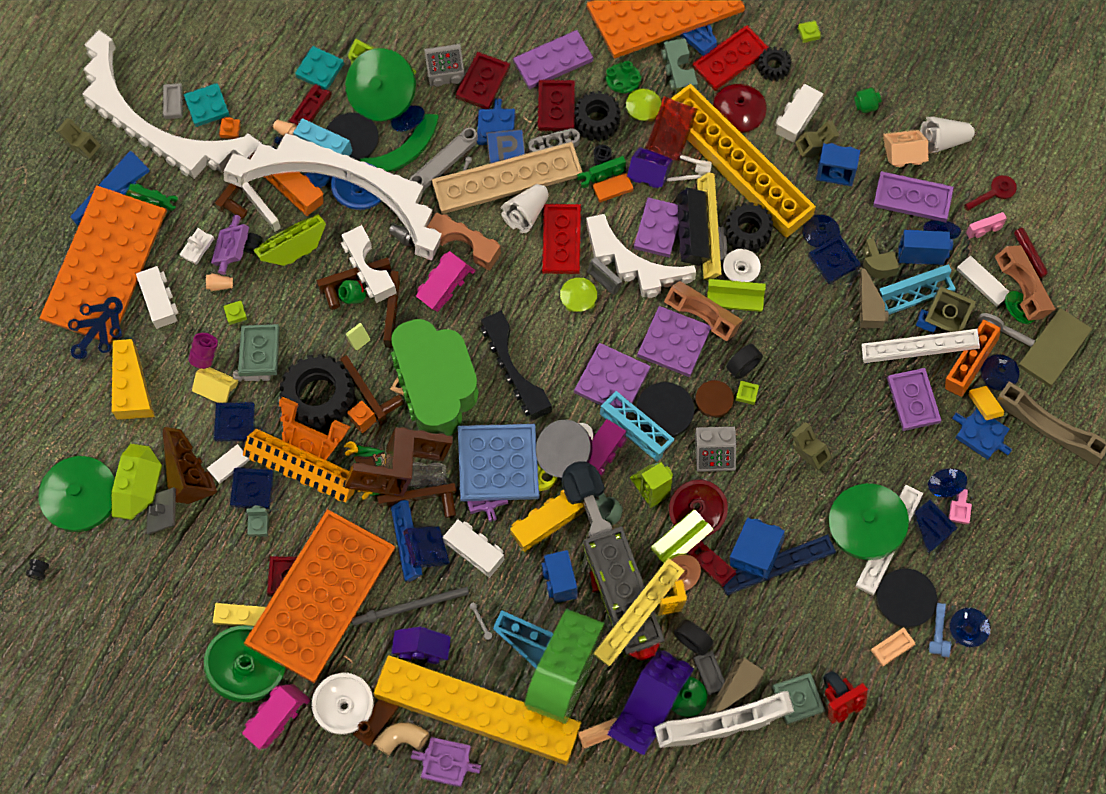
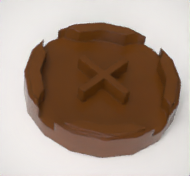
(714, 399)

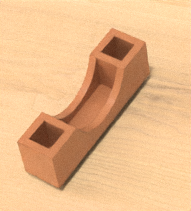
(484, 250)
(1015, 263)
(689, 300)

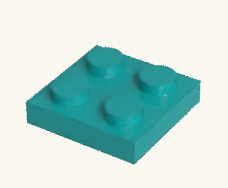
(319, 68)
(206, 105)

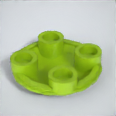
(643, 105)
(578, 295)

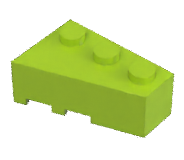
(653, 483)

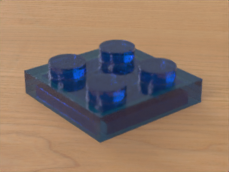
(834, 259)
(234, 421)
(251, 488)
(426, 547)

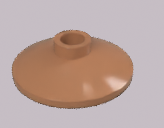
(692, 570)

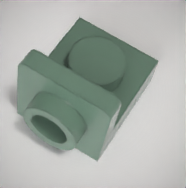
(257, 521)

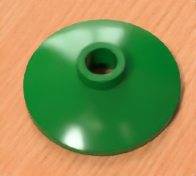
(1013, 301)
(694, 705)

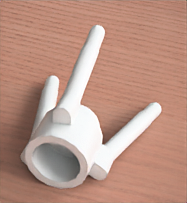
(702, 168)

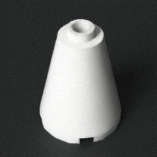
(945, 133)
(525, 208)

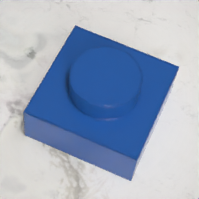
(921, 322)

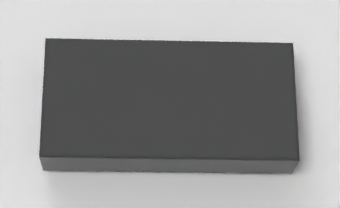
(604, 276)
(709, 672)

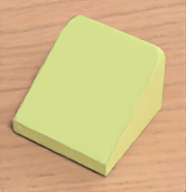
(357, 336)

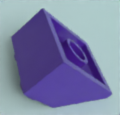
(649, 167)

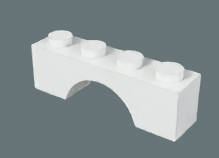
(378, 282)

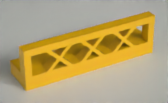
(676, 600)

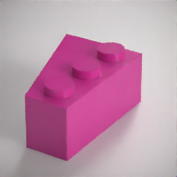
(443, 281)
(274, 715)

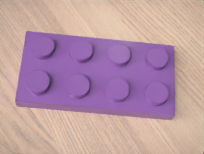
(553, 59)
(913, 196)

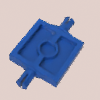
(494, 120)
(981, 434)

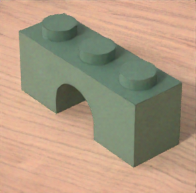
(675, 54)

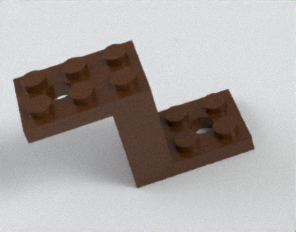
(397, 472)

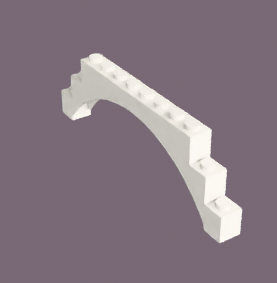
(186, 154)
(305, 156)

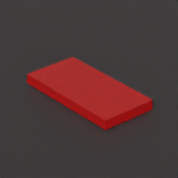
(730, 58)
(561, 239)

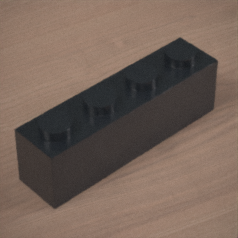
(693, 226)

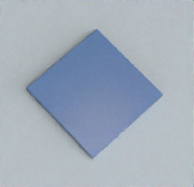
(498, 462)

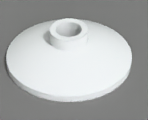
(744, 259)

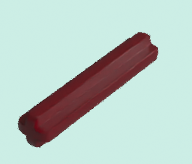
(1031, 252)

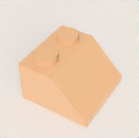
(906, 148)

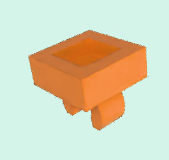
(230, 128)

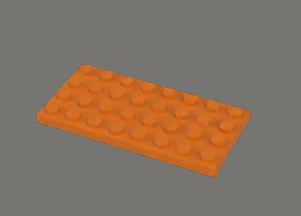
(641, 23)
(103, 258)
(320, 596)

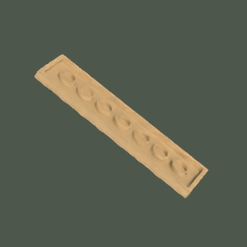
(506, 177)

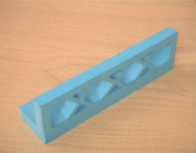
(914, 283)
(633, 432)

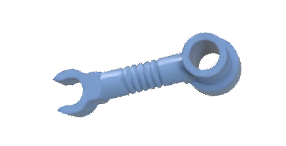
(939, 646)

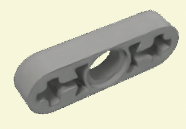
(558, 136)

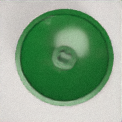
(380, 84)
(77, 494)
(868, 521)
(238, 670)

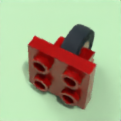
(843, 697)

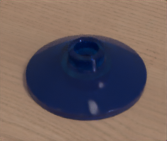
(409, 119)
(935, 225)
(818, 237)
(996, 379)
(947, 482)
(976, 620)

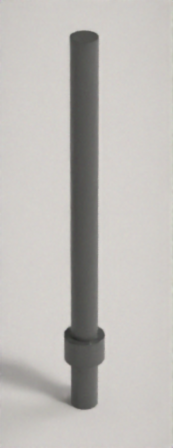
(372, 615)

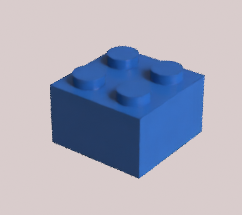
(838, 164)
(560, 576)

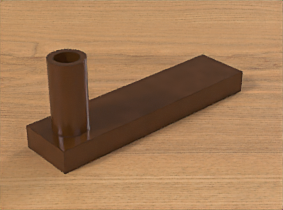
(225, 200)
(331, 283)
(391, 311)
(379, 410)
(444, 491)
(380, 717)

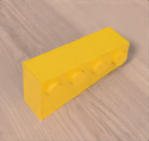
(129, 386)

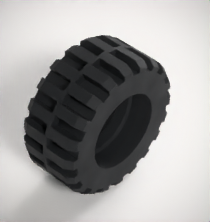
(319, 369)

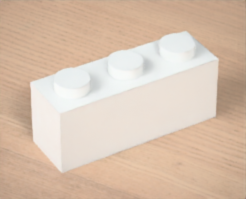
(798, 113)
(157, 297)
(474, 547)

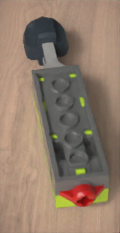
(611, 560)

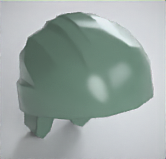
(609, 509)

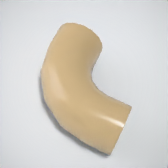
(401, 733)

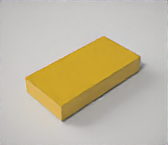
(986, 403)

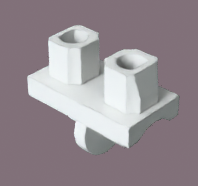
(196, 246)

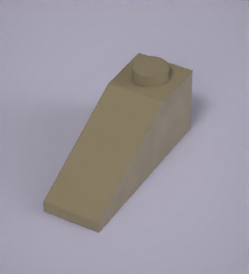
(871, 303)
(740, 681)

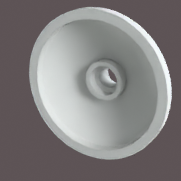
(336, 691)

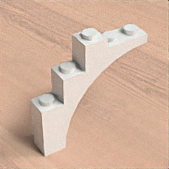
(628, 265)
(724, 723)

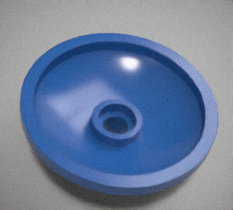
(346, 194)

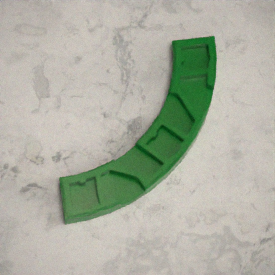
(410, 149)

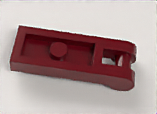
(311, 105)
(712, 564)

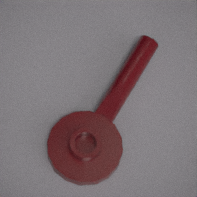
(1001, 187)

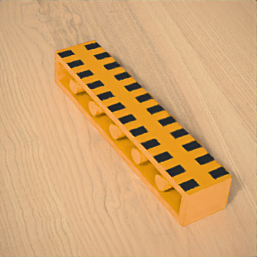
(297, 464)

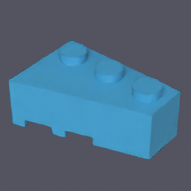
(523, 636)

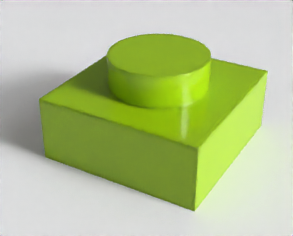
(809, 31)
(235, 312)
(747, 392)

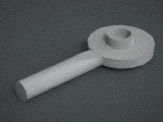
(1011, 332)

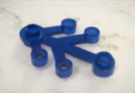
(97, 325)

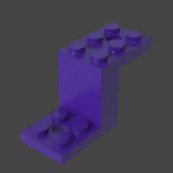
(650, 701)

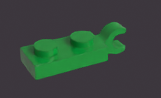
(602, 171)
(151, 196)

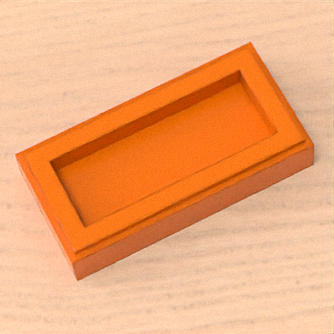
(613, 187)

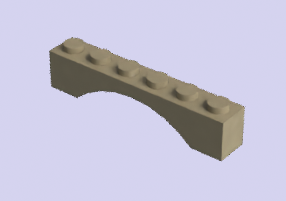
(1080, 442)

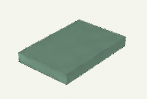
(259, 350)

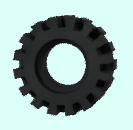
(774, 73)

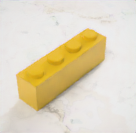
(545, 521)

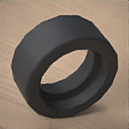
(744, 361)
(693, 637)

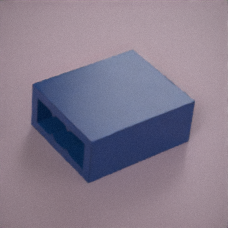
(924, 247)
(757, 547)

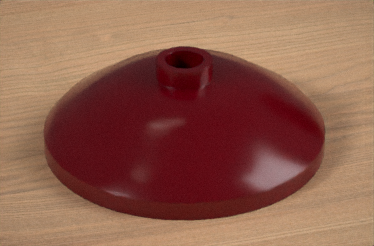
(744, 115)
(712, 502)

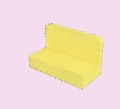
(213, 384)

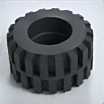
(597, 128)
(755, 216)

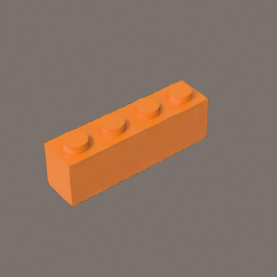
(298, 190)
(972, 360)

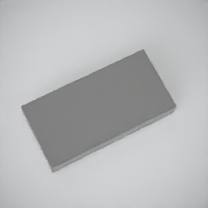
(172, 101)

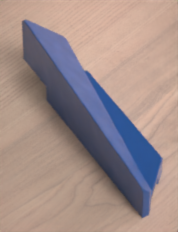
(118, 180)

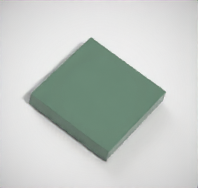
(803, 698)

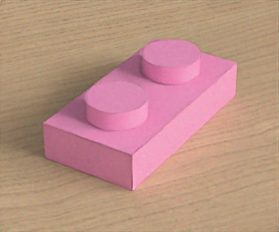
(991, 223)

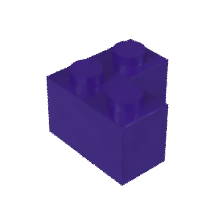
(421, 644)

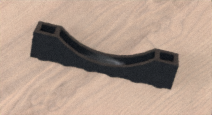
(533, 398)

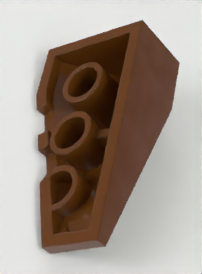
(184, 469)

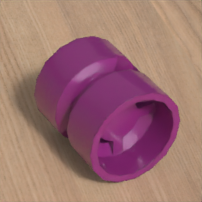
(202, 350)

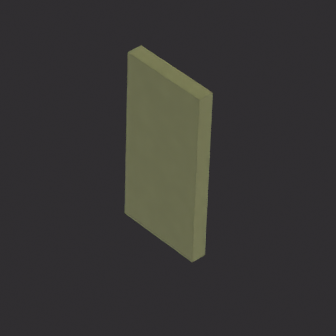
(1055, 347)

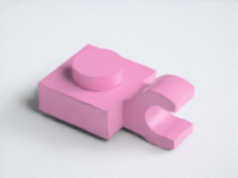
(959, 509)

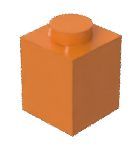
(361, 416)

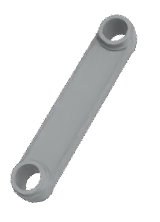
(446, 158)

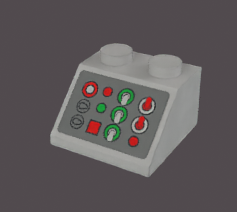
(444, 65)
(715, 449)

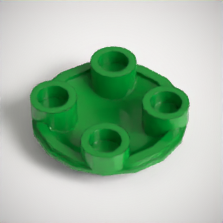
(623, 77)

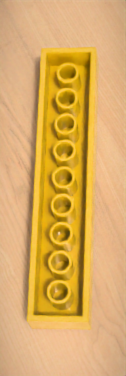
(745, 165)
(475, 709)

